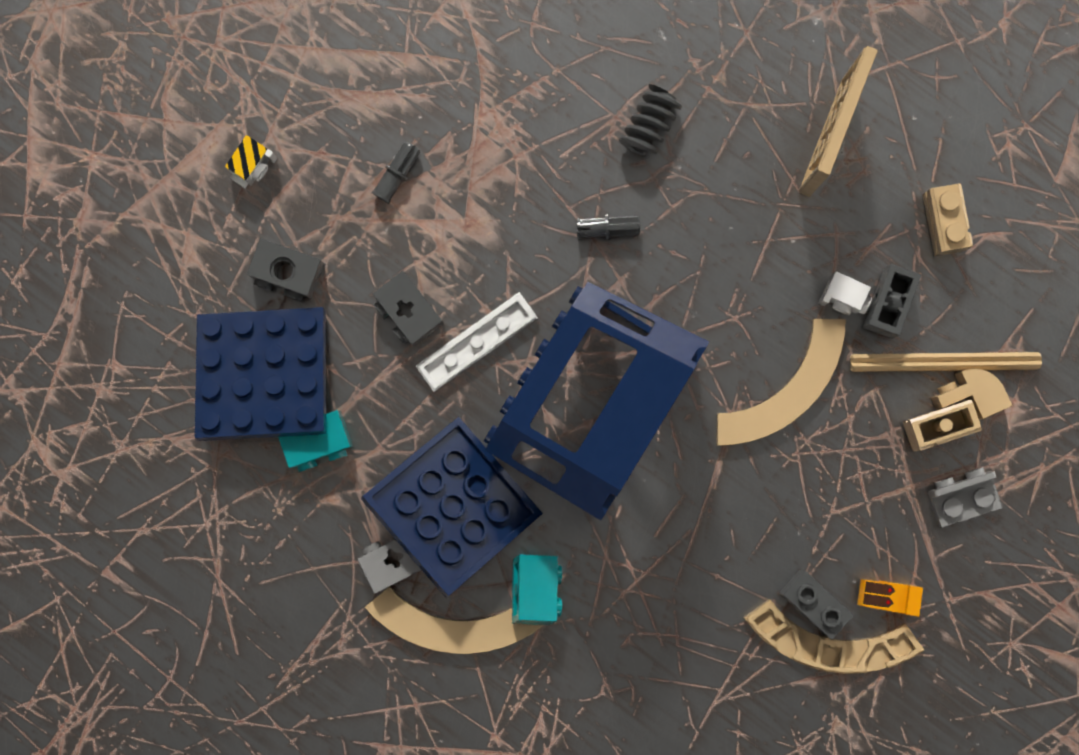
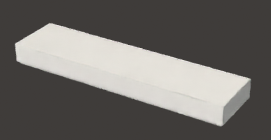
(476, 342)

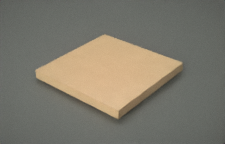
(837, 122)

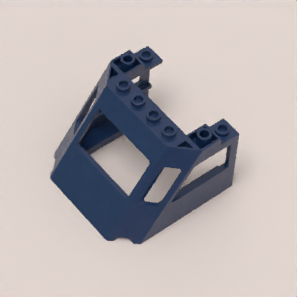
(629, 418)

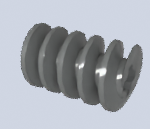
(650, 121)

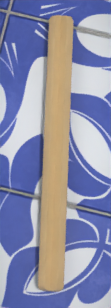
(945, 361)

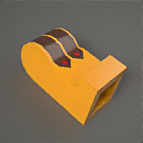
(890, 596)

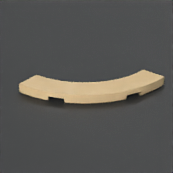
(796, 396)
(443, 633)
(832, 655)

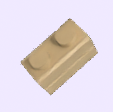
(947, 219)
(942, 425)

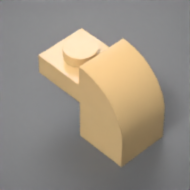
(975, 385)

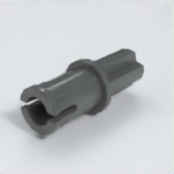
(396, 172)
(608, 227)

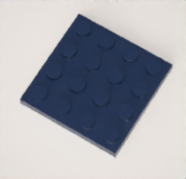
(260, 374)
(451, 506)

